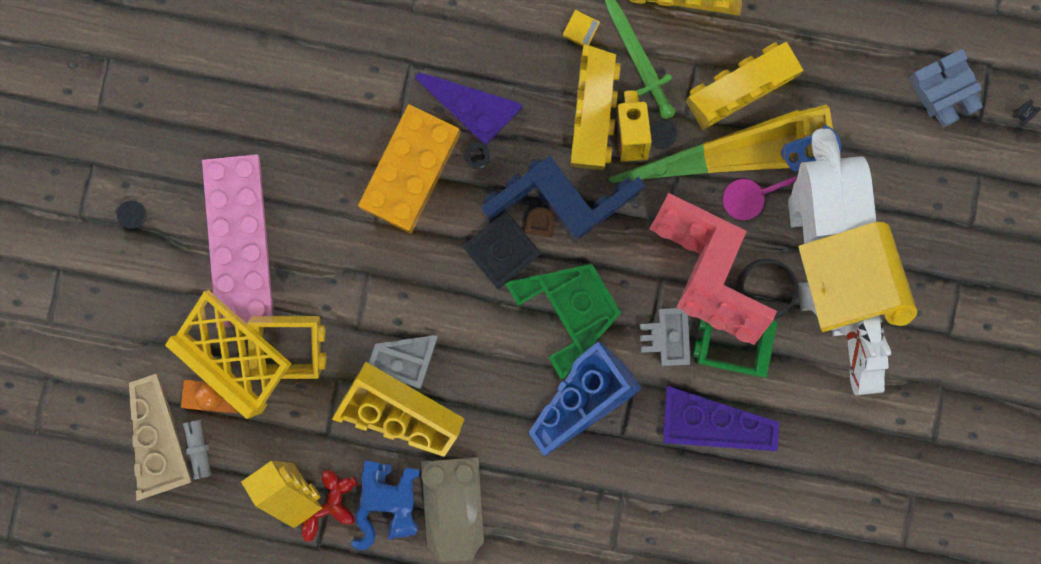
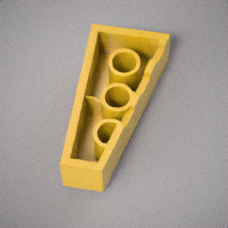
(283, 492)

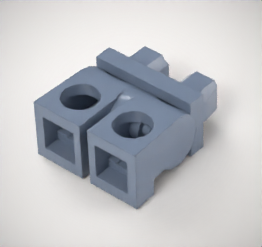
(946, 85)

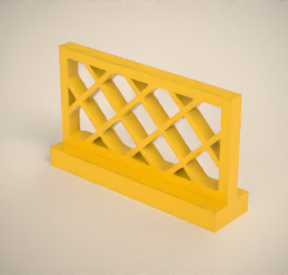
(220, 375)

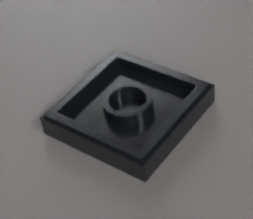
(501, 250)

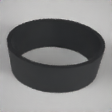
(743, 274)

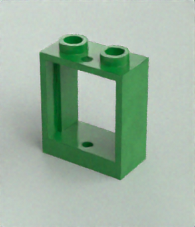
(762, 355)

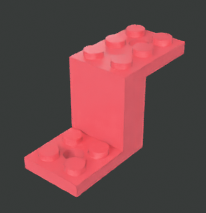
(705, 290)

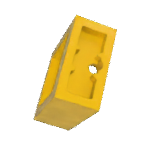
(295, 371)

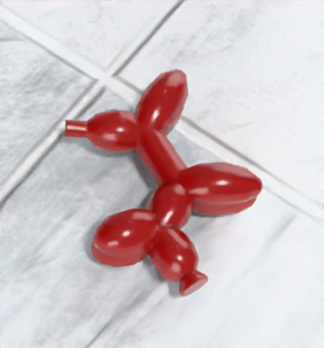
(333, 506)

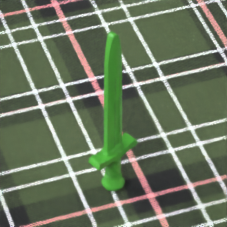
(641, 61)

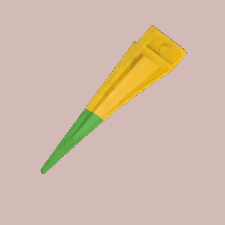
(746, 149)

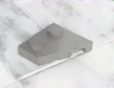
(405, 359)

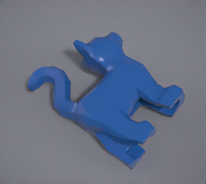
(382, 497)

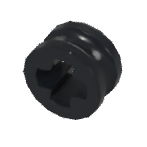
(1026, 112)
(474, 147)

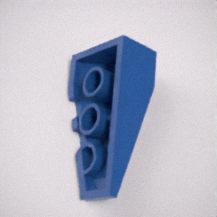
(588, 394)

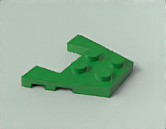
(579, 302)

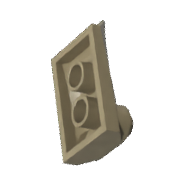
(453, 508)

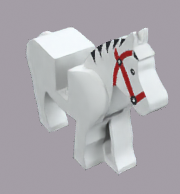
(831, 199)

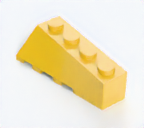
(744, 85)
(593, 109)

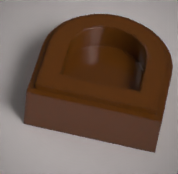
(540, 223)

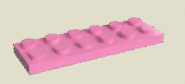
(238, 235)

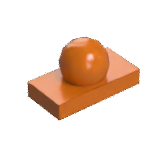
(201, 396)

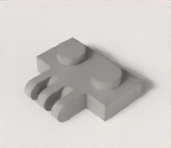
(669, 337)

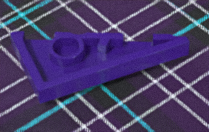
(478, 111)

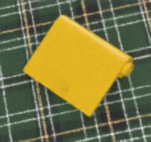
(858, 277)

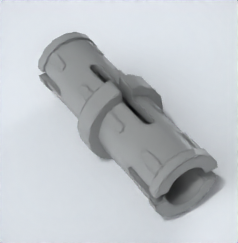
(197, 449)

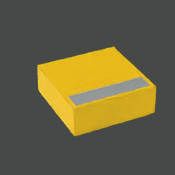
(581, 28)

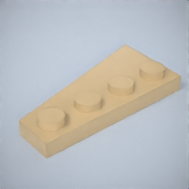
(158, 450)

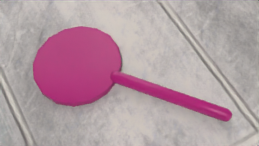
(745, 198)

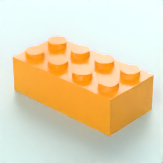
(409, 169)

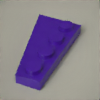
(708, 423)

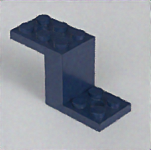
(560, 198)

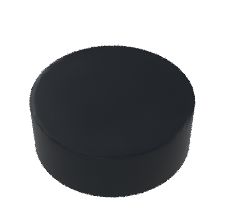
(663, 134)
(131, 214)

